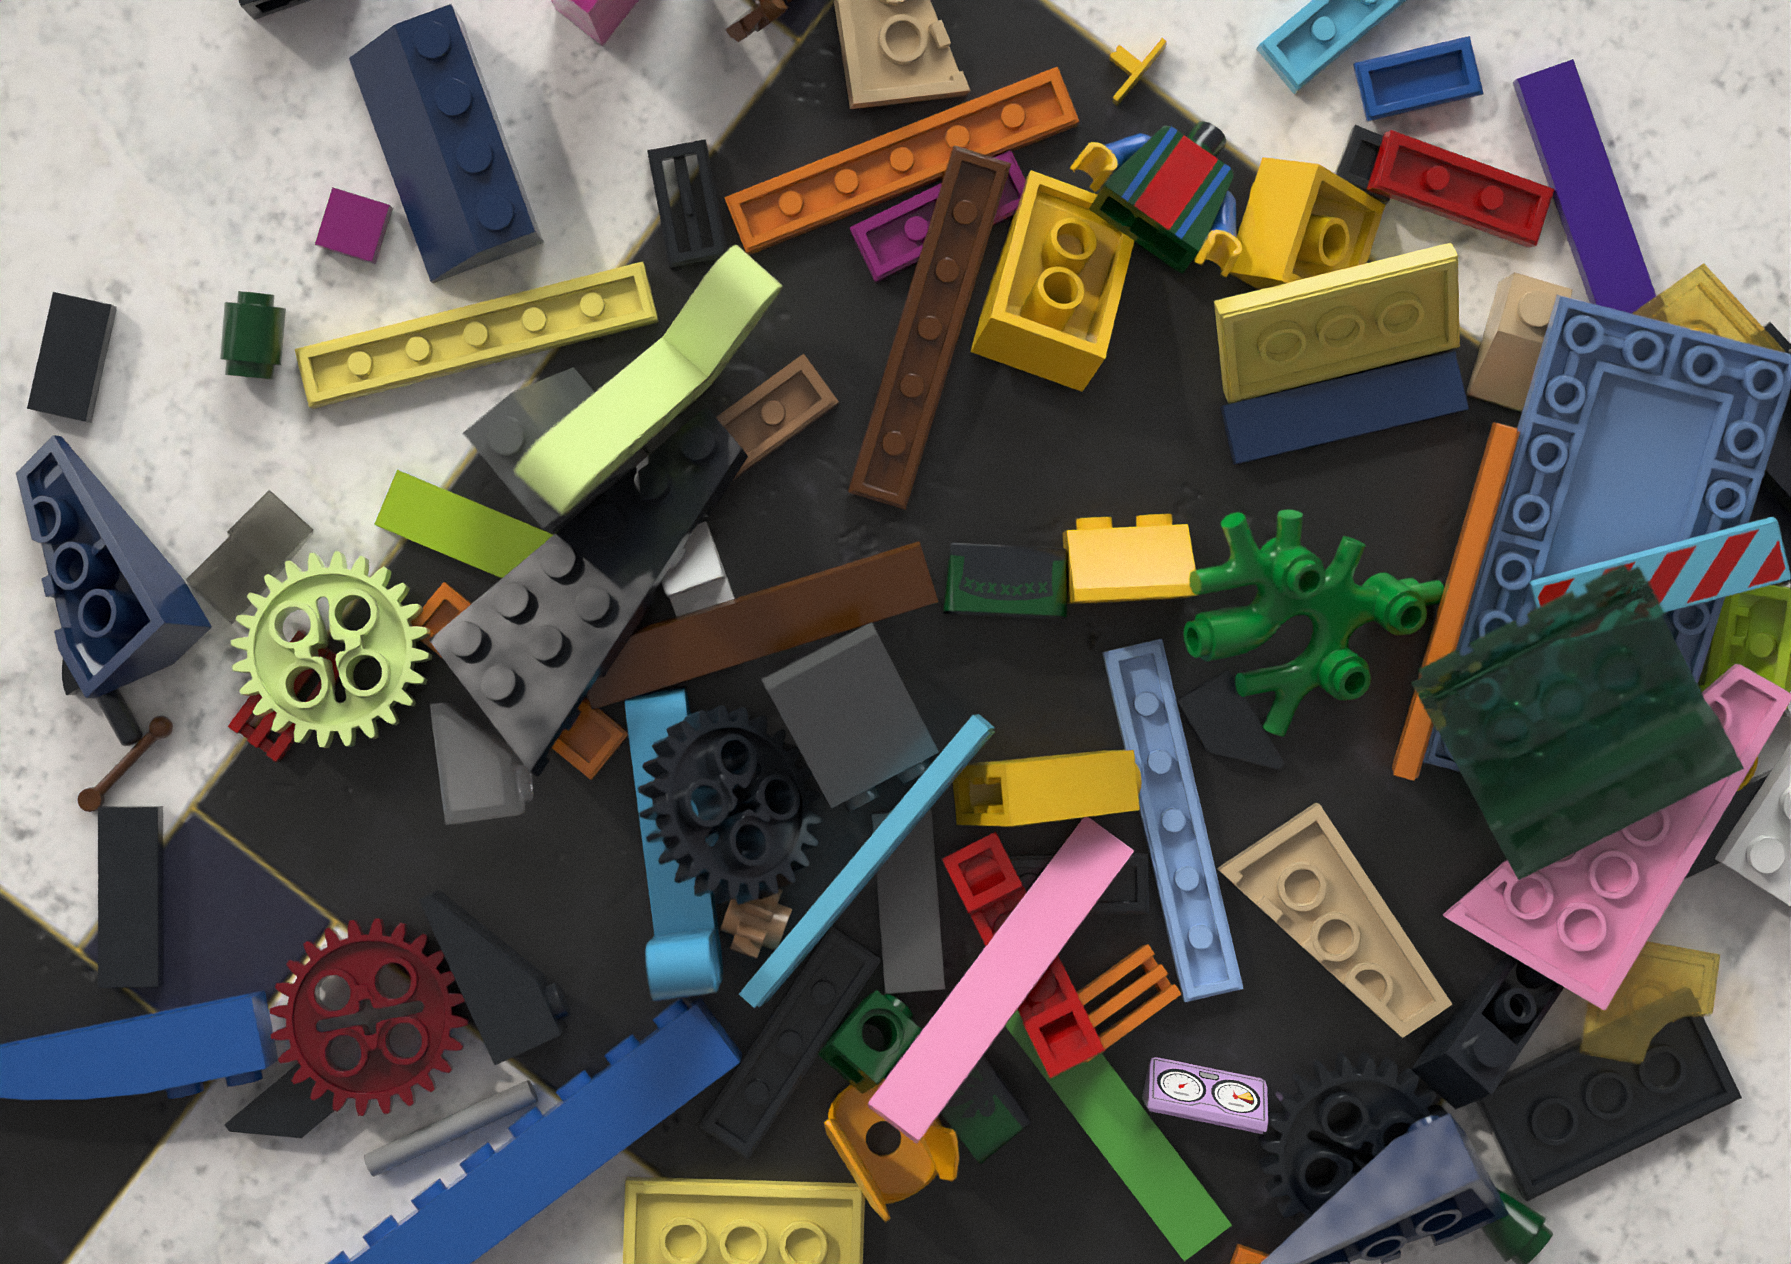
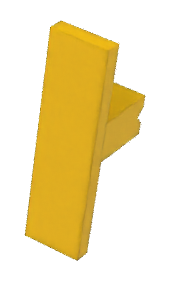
(1133, 67)

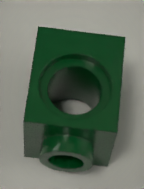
(853, 1058)

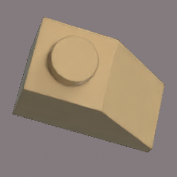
(1513, 340)

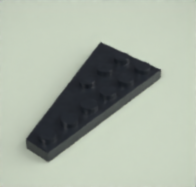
(574, 602)

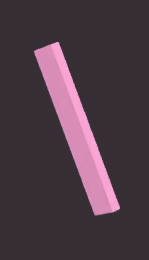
(1000, 979)

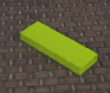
(457, 526)

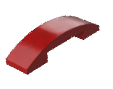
(1052, 1008)

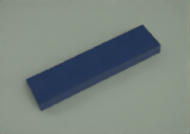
(1344, 408)

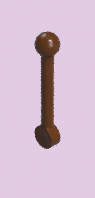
(93, 797)

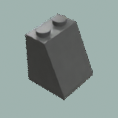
(519, 422)
(852, 718)

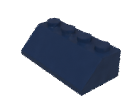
(444, 144)

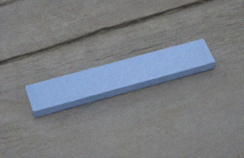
(1173, 821)

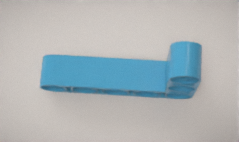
(686, 944)

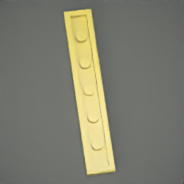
(476, 335)

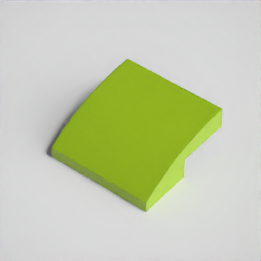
(1752, 633)

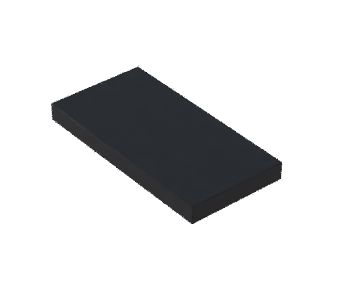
(1586, 1110)

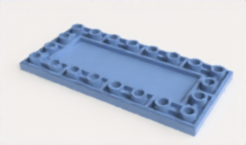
(1621, 449)

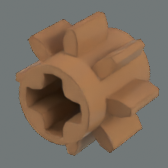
(756, 924)

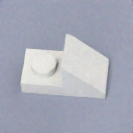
(699, 576)

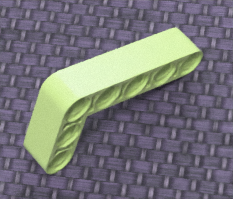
(654, 386)

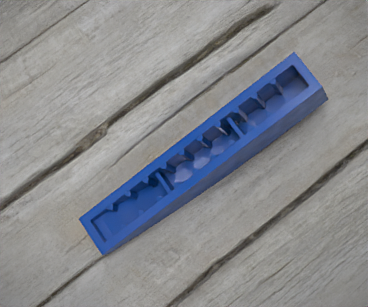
(145, 1053)

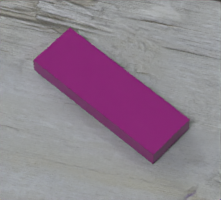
(896, 236)

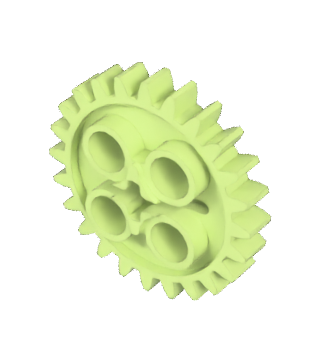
(277, 662)

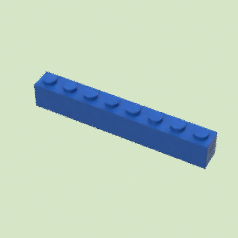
(558, 1147)

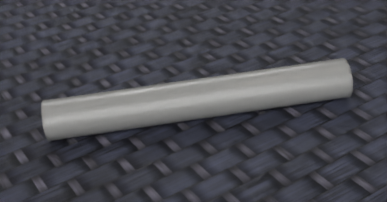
(450, 1128)

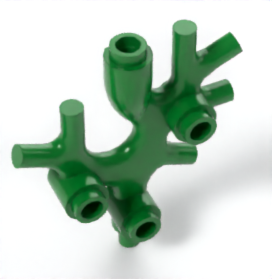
(1293, 584)

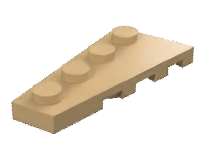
(895, 53)
(1332, 909)

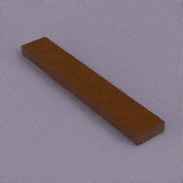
(929, 327)
(767, 622)

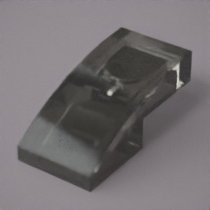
(254, 547)

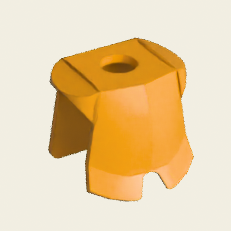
(890, 1176)

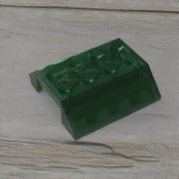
(1576, 721)

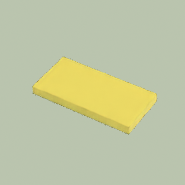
(1338, 323)
(742, 1222)

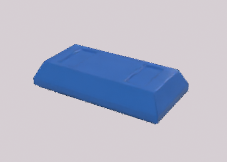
(1418, 79)

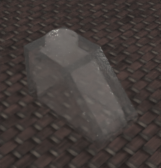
(476, 769)

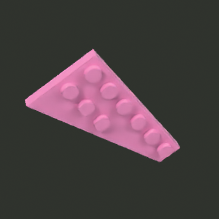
(1598, 906)

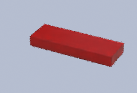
(1460, 189)

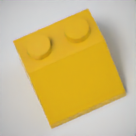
(1303, 224)
(1128, 561)

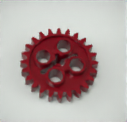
(380, 1069)

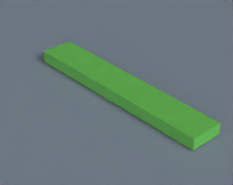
(1134, 1148)

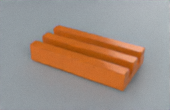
(1154, 975)

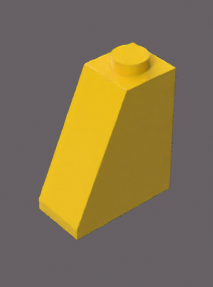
(1047, 788)

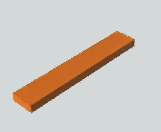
(899, 161)
(1458, 588)

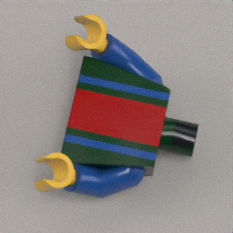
(1168, 194)

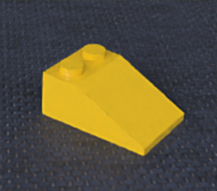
(1054, 286)

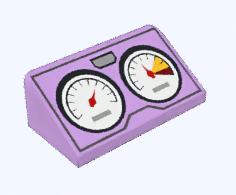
(1206, 1095)

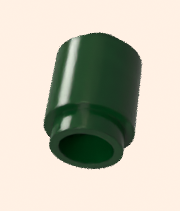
(252, 335)

